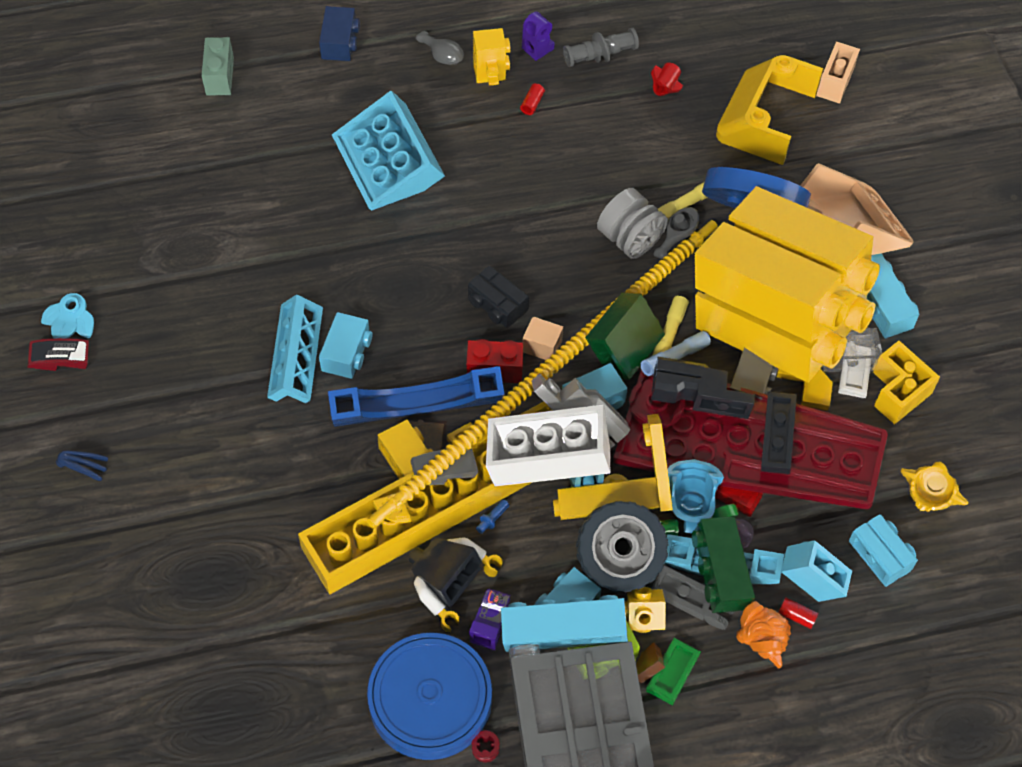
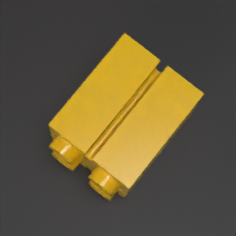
(785, 283)

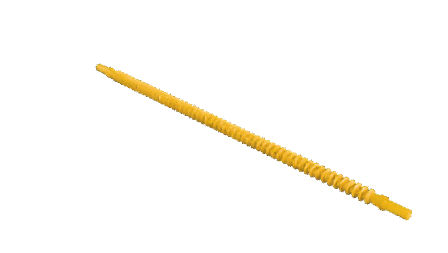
(525, 388)

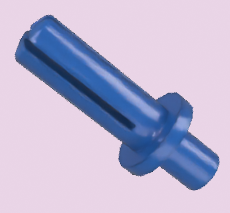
(487, 521)

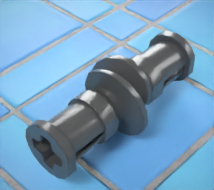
(600, 47)

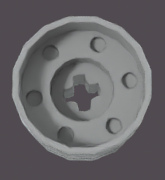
(632, 223)

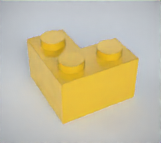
(906, 381)

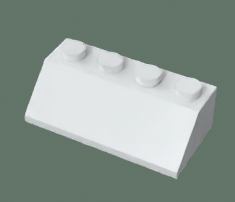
(548, 446)

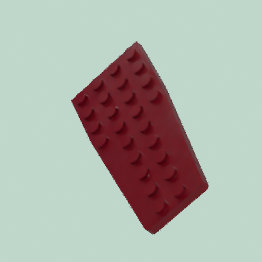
(830, 460)

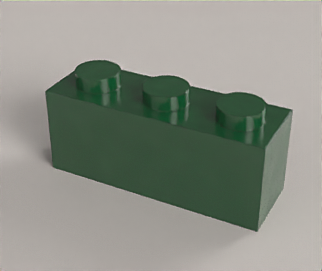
(723, 564)

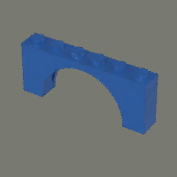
(469, 390)

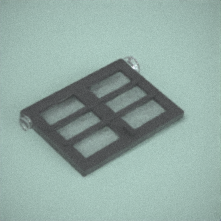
(580, 707)

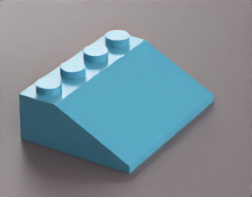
(387, 153)

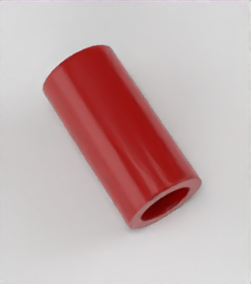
(532, 99)
(798, 613)

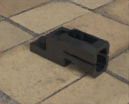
(702, 385)

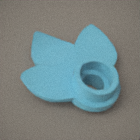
(67, 322)

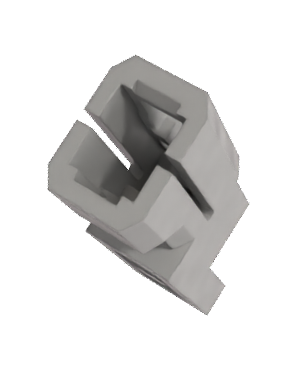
(576, 396)

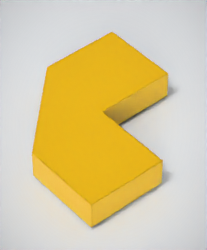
(816, 392)

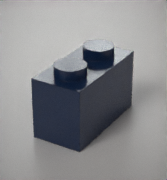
(338, 33)

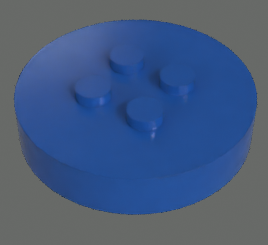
(733, 185)
(429, 696)

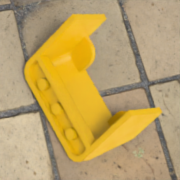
(746, 125)

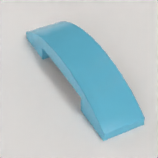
(763, 566)

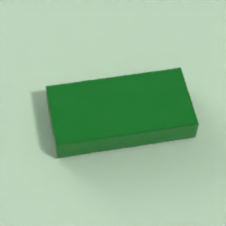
(678, 665)

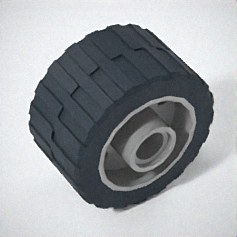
(645, 543)

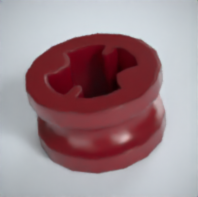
(485, 756)

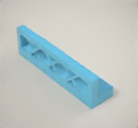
(288, 341)

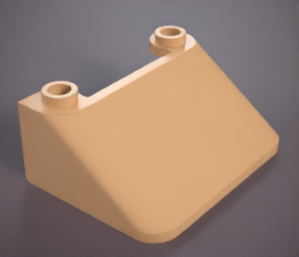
(855, 206)

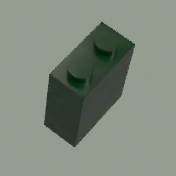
(625, 334)

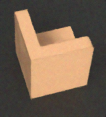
(542, 338)

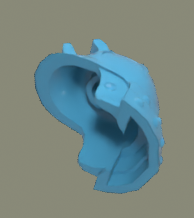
(693, 490)

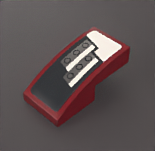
(50, 353)

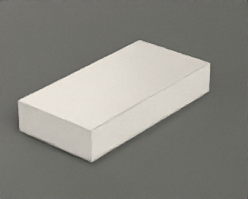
(854, 382)

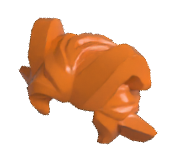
(764, 632)

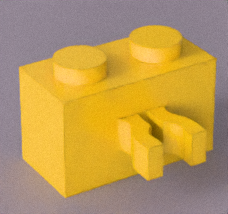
(490, 56)

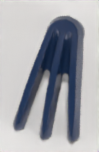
(73, 460)

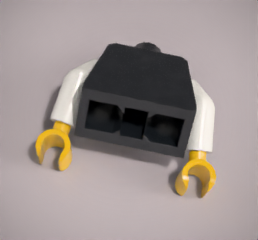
(446, 571)

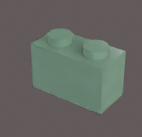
(217, 66)

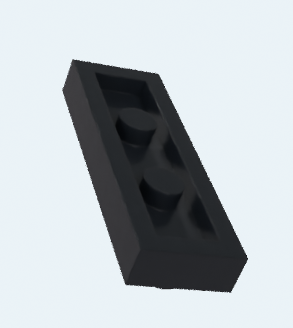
(778, 433)

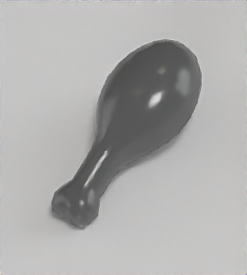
(443, 50)
(678, 228)

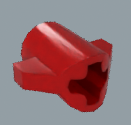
(666, 79)

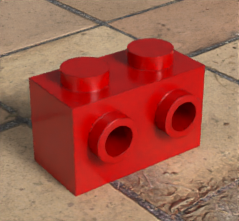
(490, 354)

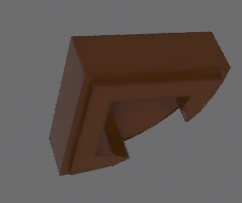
(649, 663)

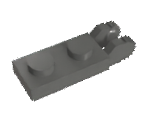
(688, 596)

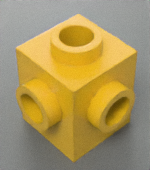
(645, 609)

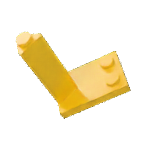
(646, 492)

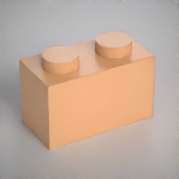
(838, 72)

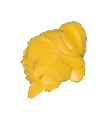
(933, 487)

